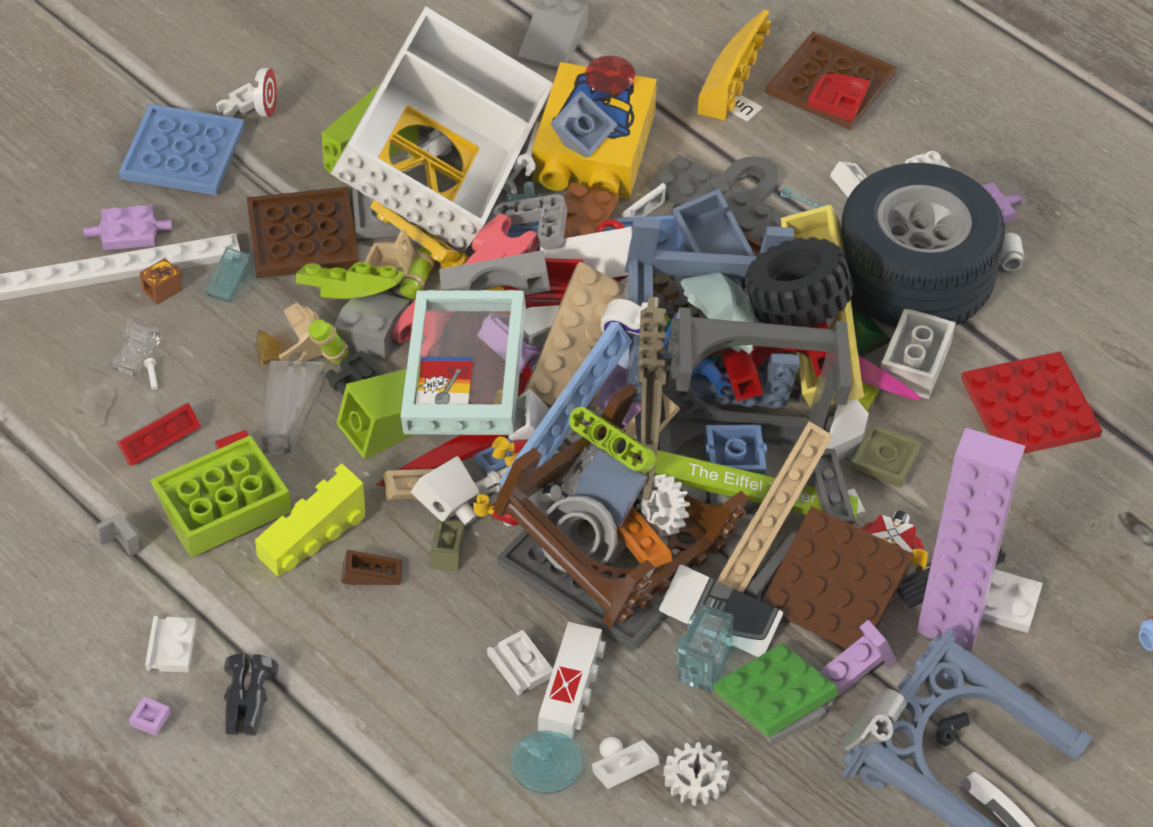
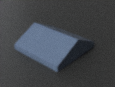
(582, 125)
(611, 485)

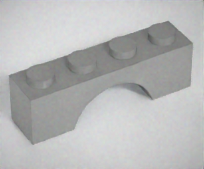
(521, 271)

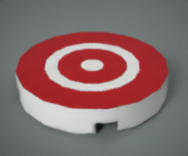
(266, 92)

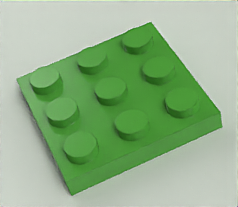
(775, 689)

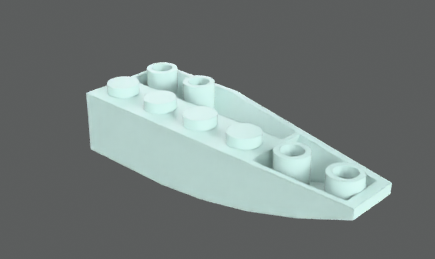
(719, 299)

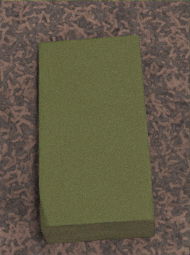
(447, 545)

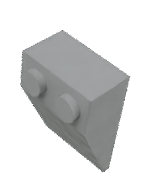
(554, 32)
(368, 323)

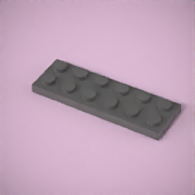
(528, 562)

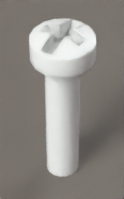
(150, 363)

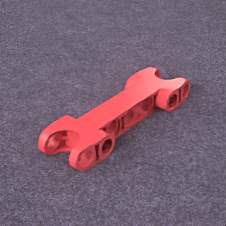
(489, 244)

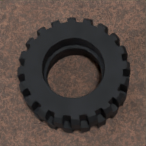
(799, 282)

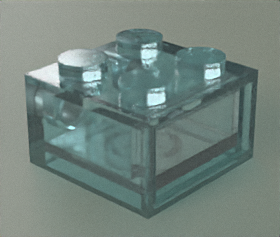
(705, 647)

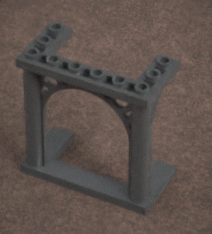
(700, 337)

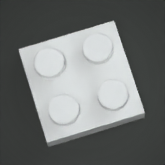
(1012, 601)

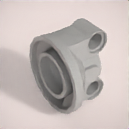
(566, 516)

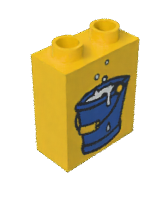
(618, 158)

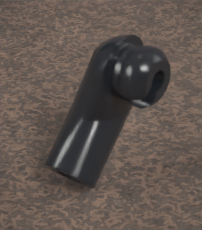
(947, 728)

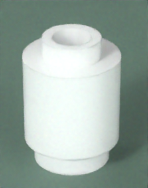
(1012, 253)

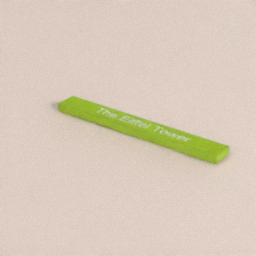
(729, 480)

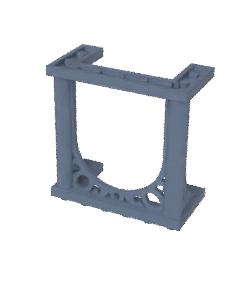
(644, 261)

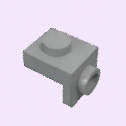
(119, 528)

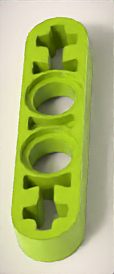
(610, 442)

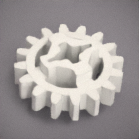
(665, 506)
(711, 773)

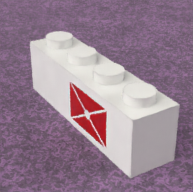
(571, 679)

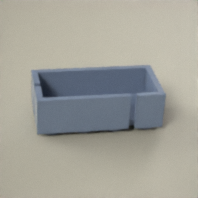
(706, 228)

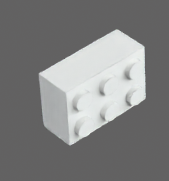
(918, 350)

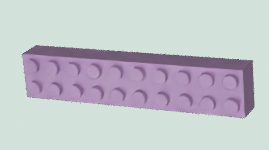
(970, 536)

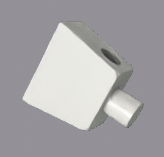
(448, 492)

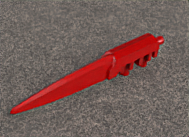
(462, 446)

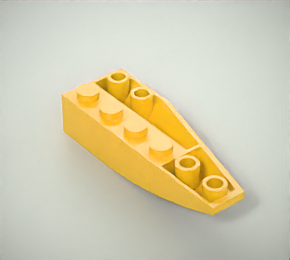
(733, 67)

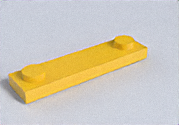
(440, 250)

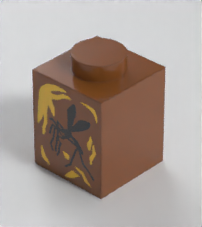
(161, 281)

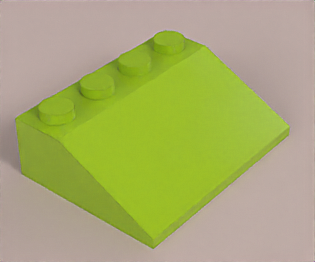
(221, 496)

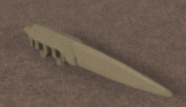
(652, 377)

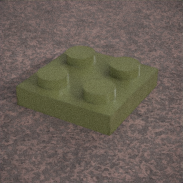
(886, 455)

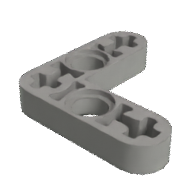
(545, 210)

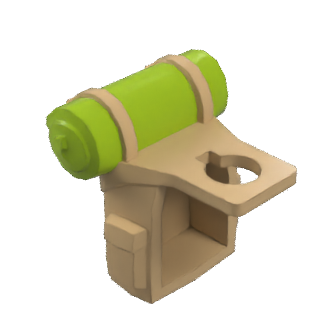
(414, 263)
(314, 336)

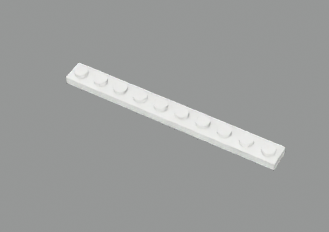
(112, 267)

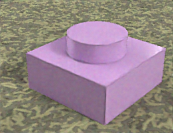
(149, 716)

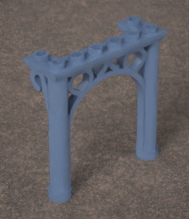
(952, 666)

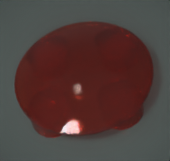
(610, 74)

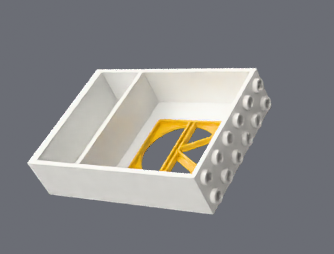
(468, 94)

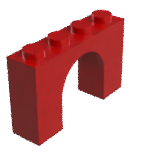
(743, 367)

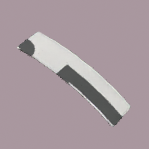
(995, 801)

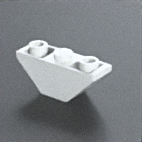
(847, 428)

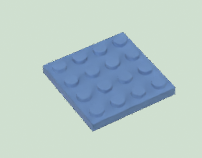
(182, 149)

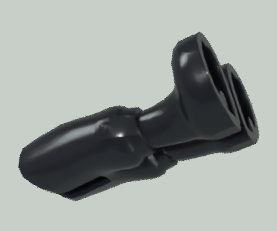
(246, 703)

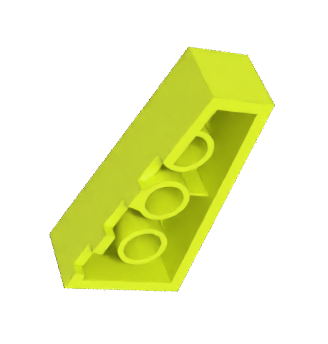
(313, 522)

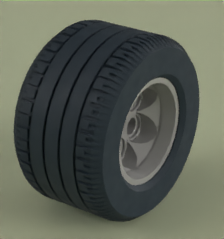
(921, 243)

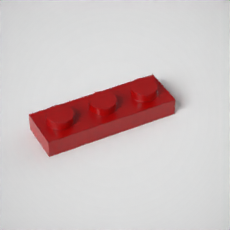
(158, 434)

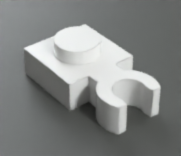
(239, 100)

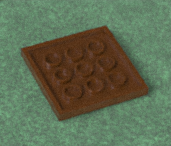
(826, 56)
(302, 230)
(836, 578)

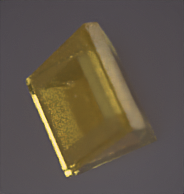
(267, 348)

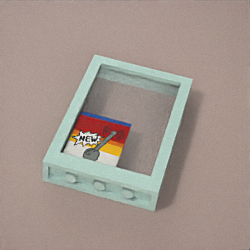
(464, 363)

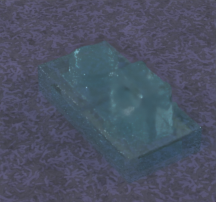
(228, 275)

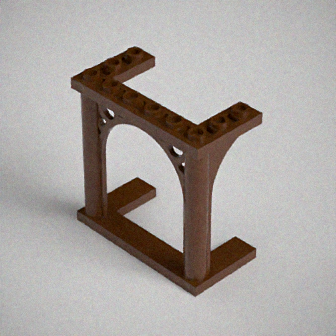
(706, 525)

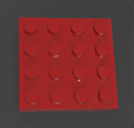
(1032, 402)

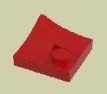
(839, 95)

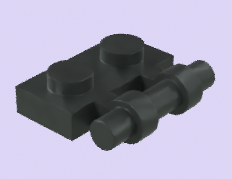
(353, 369)

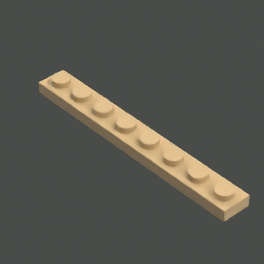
(775, 507)

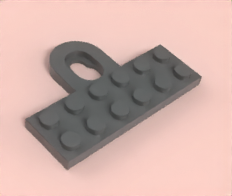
(689, 181)

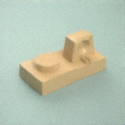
(401, 482)

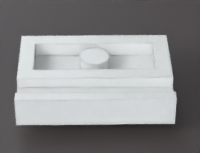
(171, 644)
(520, 662)

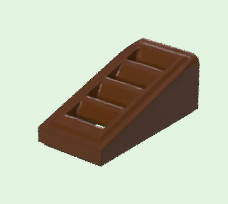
(359, 576)

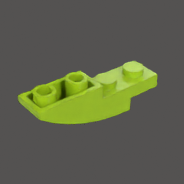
(357, 282)

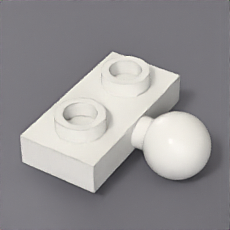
(622, 763)

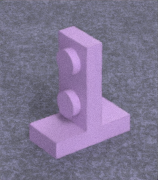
(859, 658)

